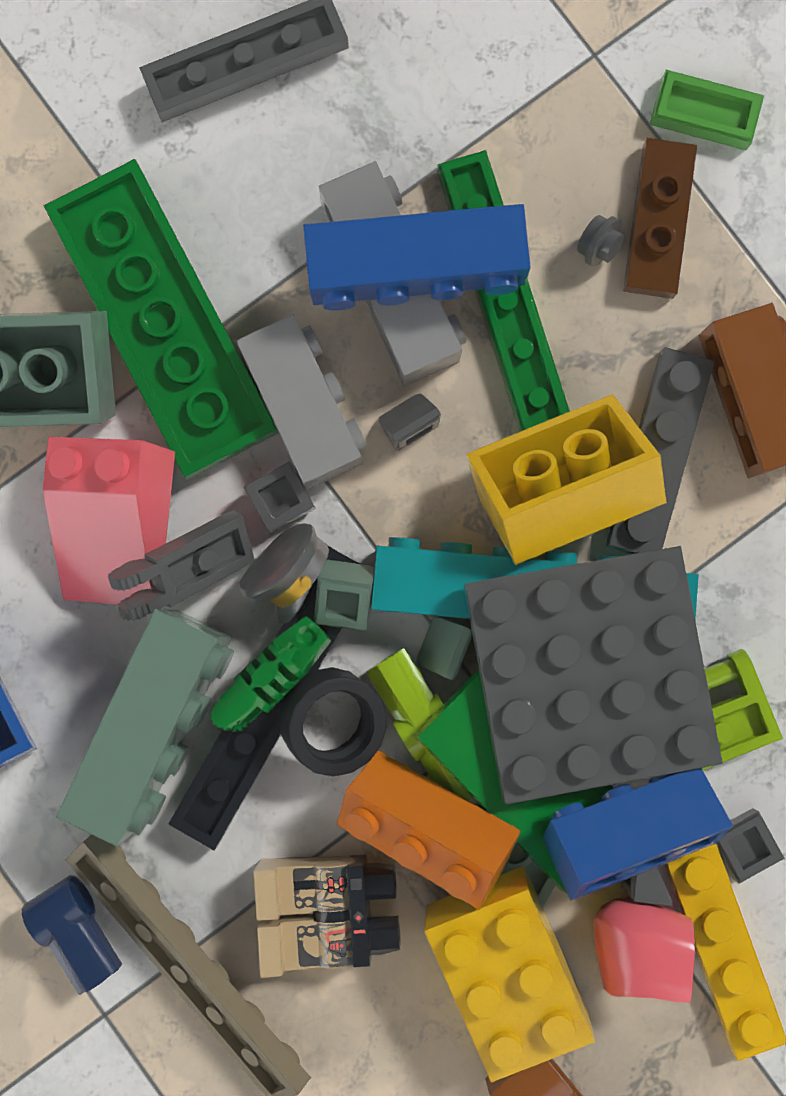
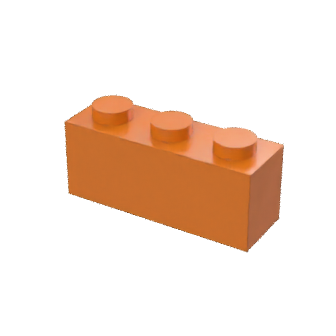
(427, 828)

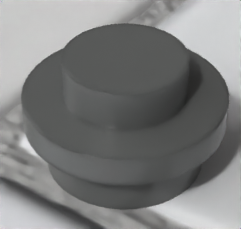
(601, 240)

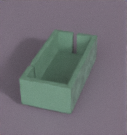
(146, 726)

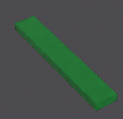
(509, 318)

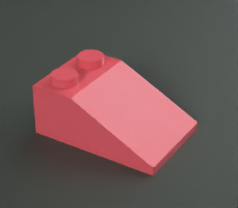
(104, 509)

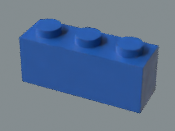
(634, 830)

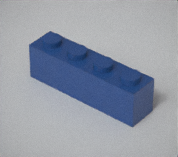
(417, 256)

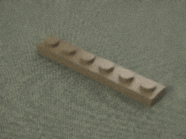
(188, 969)

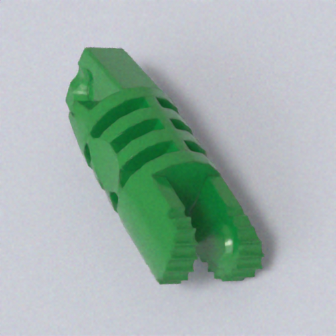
(270, 675)

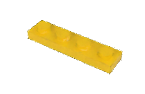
(726, 953)

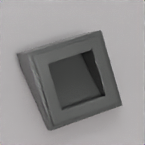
(410, 421)
(647, 888)

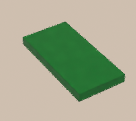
(463, 745)

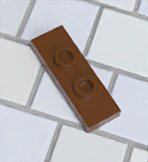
(660, 218)

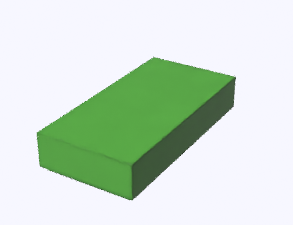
(706, 110)

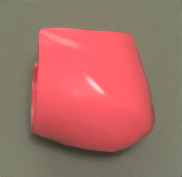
(644, 950)

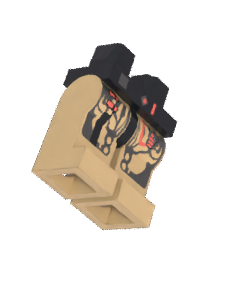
(320, 914)

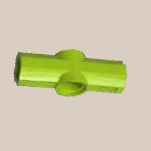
(411, 706)

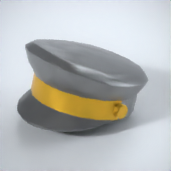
(286, 570)

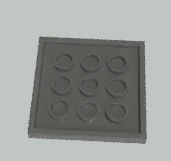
(592, 674)

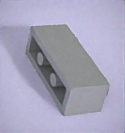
(303, 400)

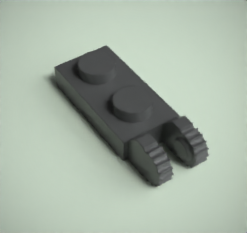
(184, 566)

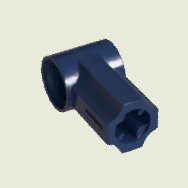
(66, 923)

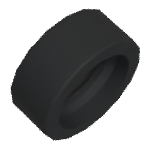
(362, 743)

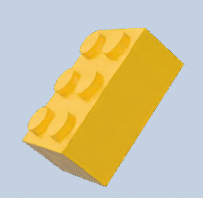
(567, 478)
(508, 976)

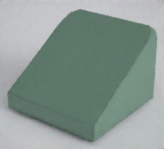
(344, 595)
(444, 647)

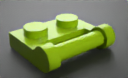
(745, 719)

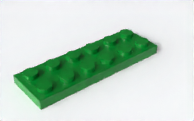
(161, 319)

